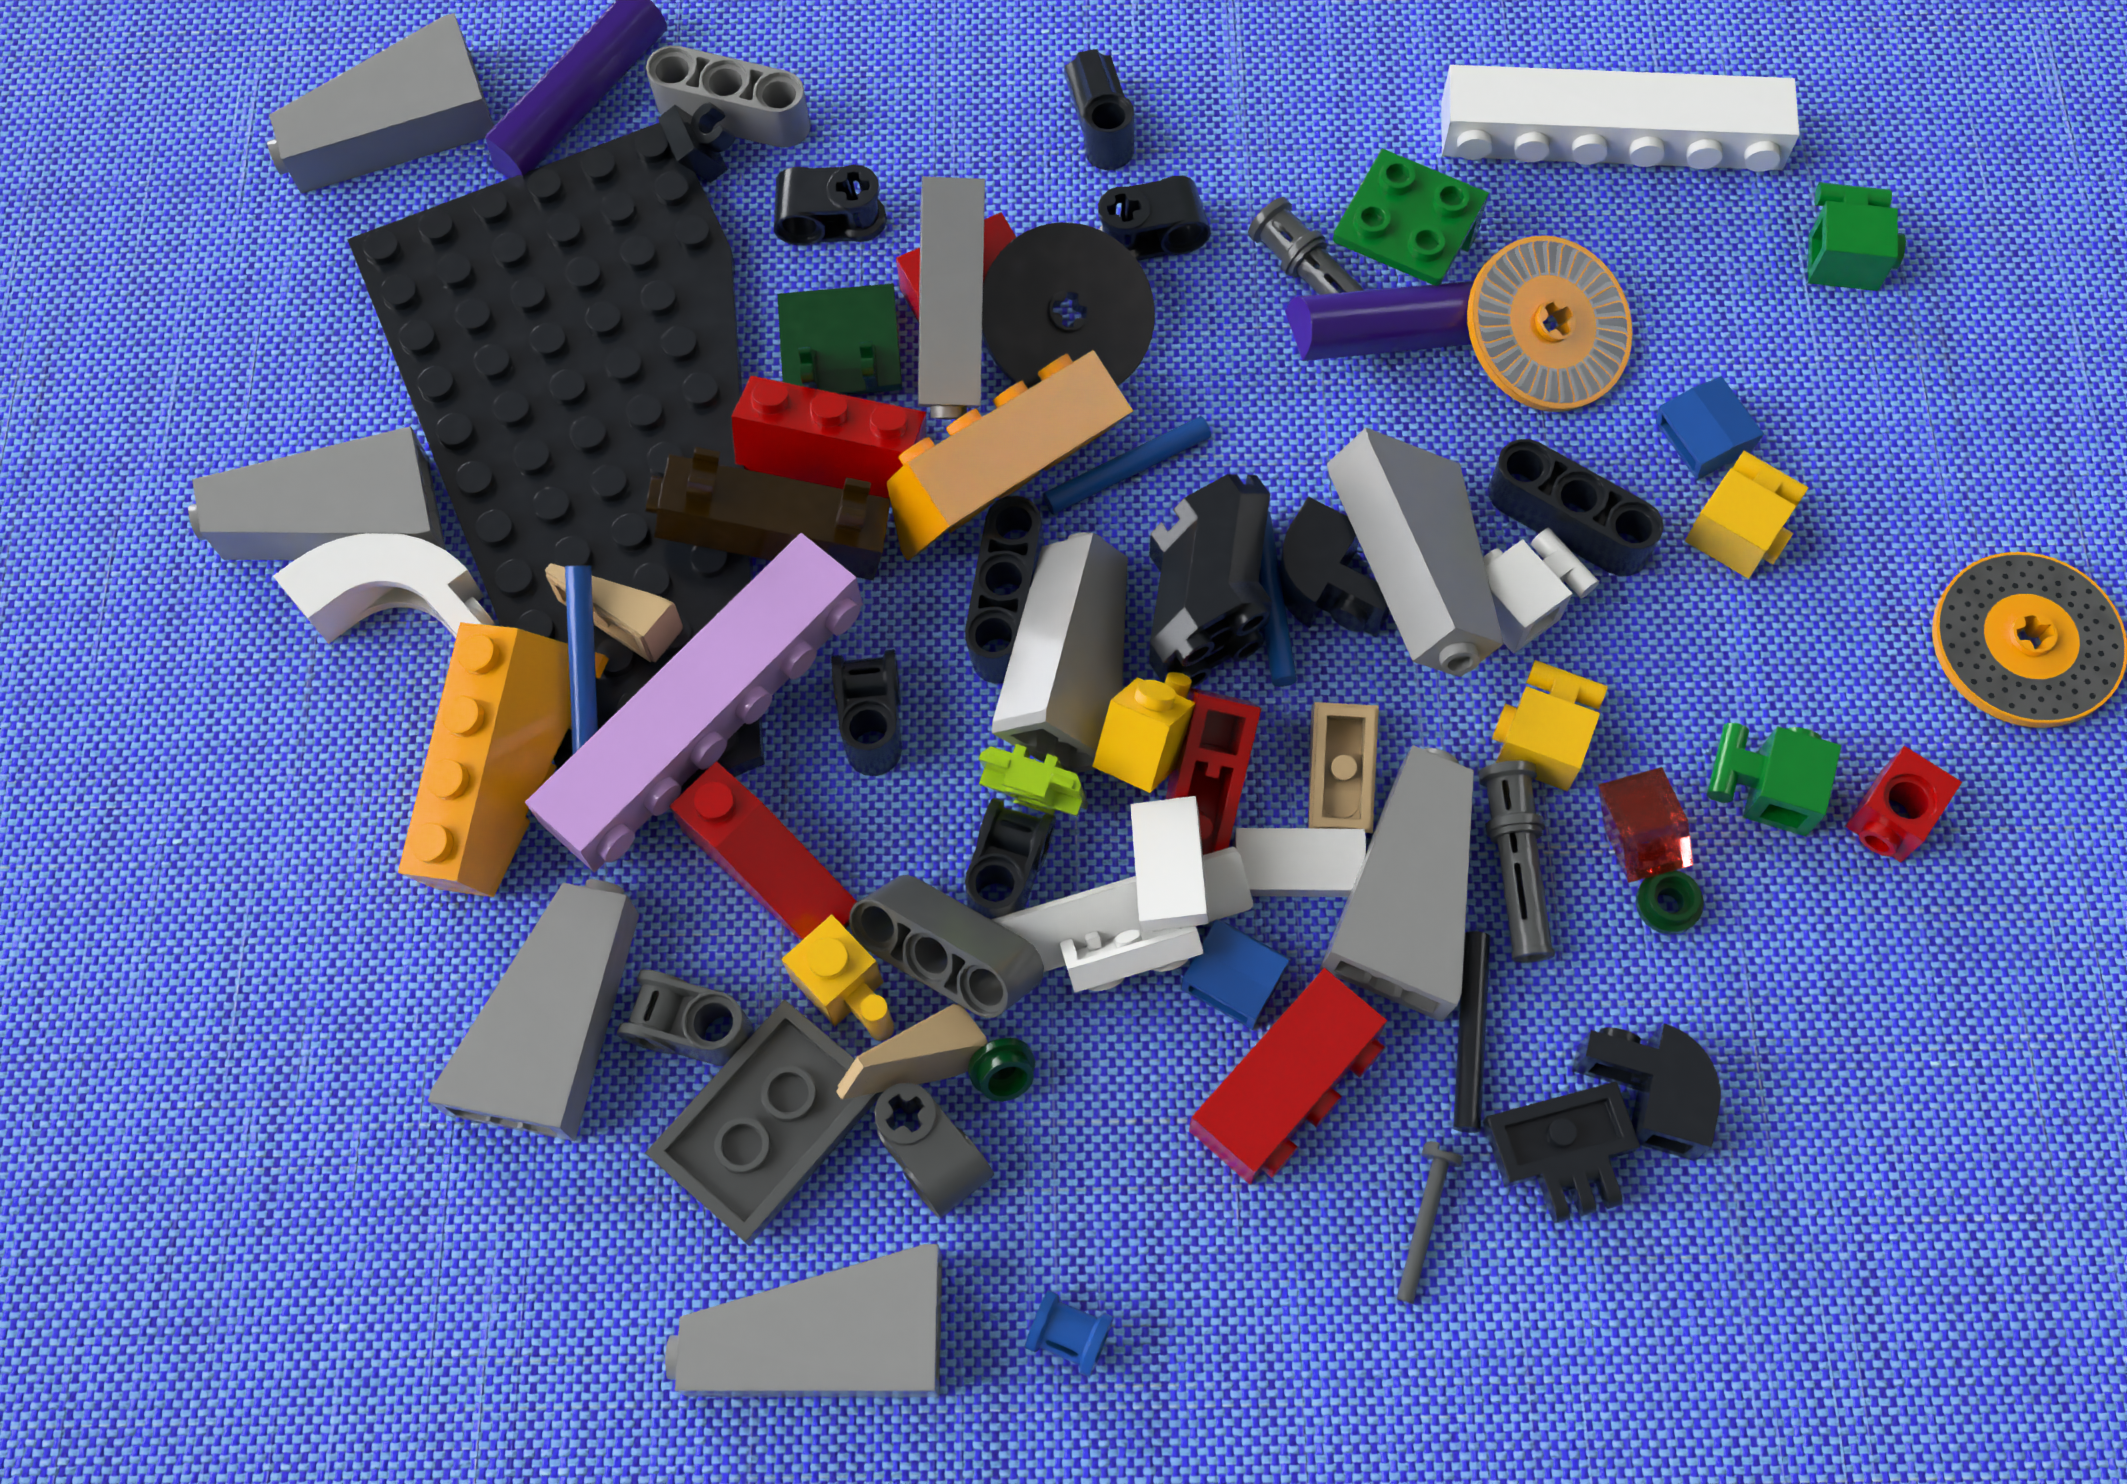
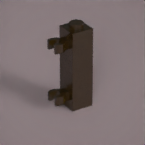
(765, 512)

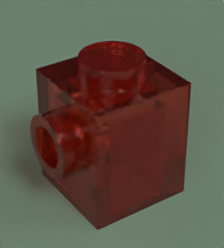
(1641, 811)

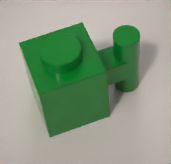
(1854, 237)
(1786, 778)

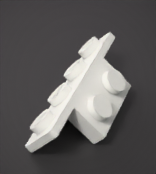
(1101, 931)

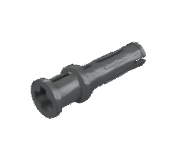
(1302, 252)
(1516, 832)

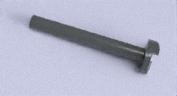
(1420, 1240)

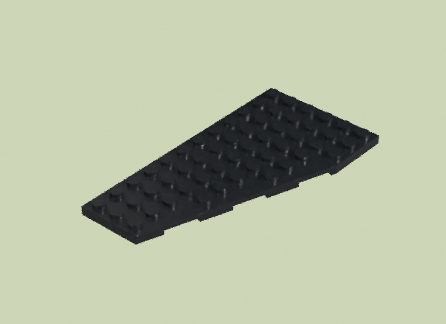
(555, 362)

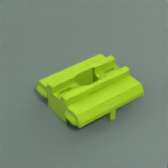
(1031, 782)

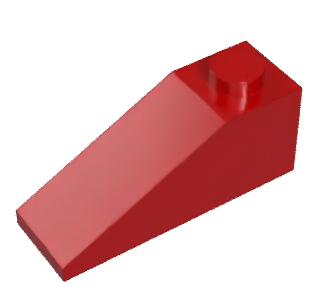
(1215, 762)
(760, 852)

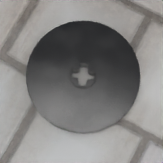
(1058, 264)

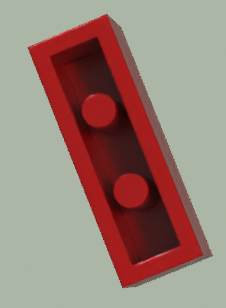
(821, 434)
(1289, 1078)

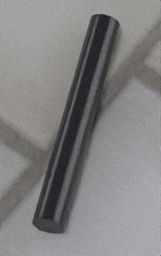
(1472, 1033)

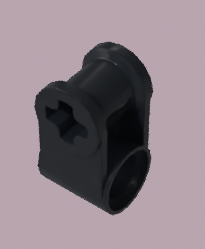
(821, 203)
(1157, 217)
(869, 701)
(1007, 853)

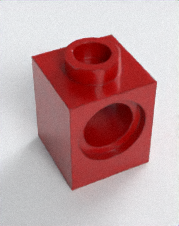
(1919, 788)

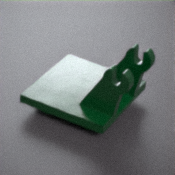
(841, 339)

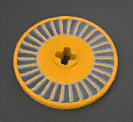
(1507, 331)

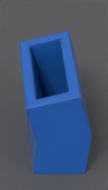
(1708, 427)
(1235, 973)

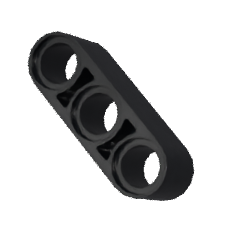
(1587, 533)
(1001, 563)

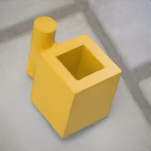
(1747, 515)
(1550, 726)
(1145, 731)
(840, 978)

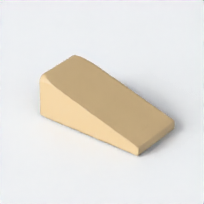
(627, 614)
(1342, 766)
(921, 1054)

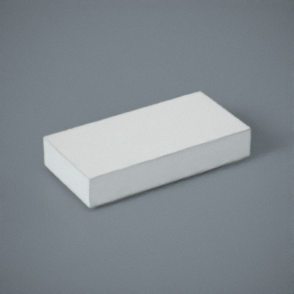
(1301, 860)
(1169, 864)

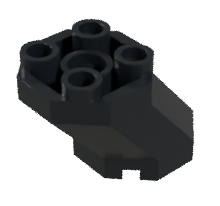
(1209, 579)

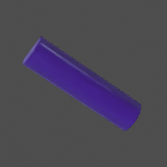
(574, 86)
(1380, 320)

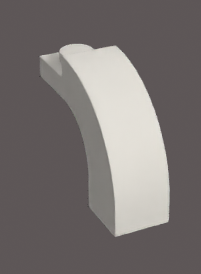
(380, 572)

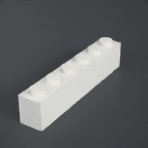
(1619, 117)

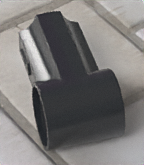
(1101, 109)

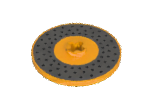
(2008, 678)

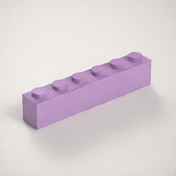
(697, 703)

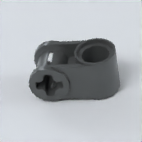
(675, 1016)
(936, 1157)

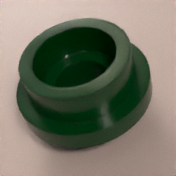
(1682, 889)
(1002, 1069)

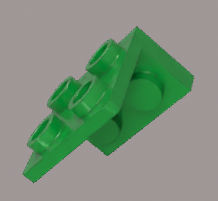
(1411, 217)

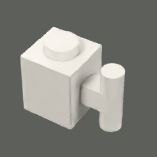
(1530, 590)

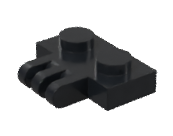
(1565, 1147)

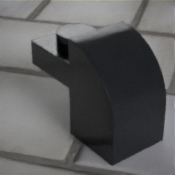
(1318, 575)
(1674, 1082)

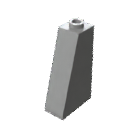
(384, 111)
(950, 295)
(317, 497)
(1421, 548)
(1066, 653)
(1410, 896)
(546, 1021)
(826, 1336)

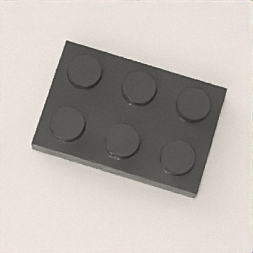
(762, 1123)

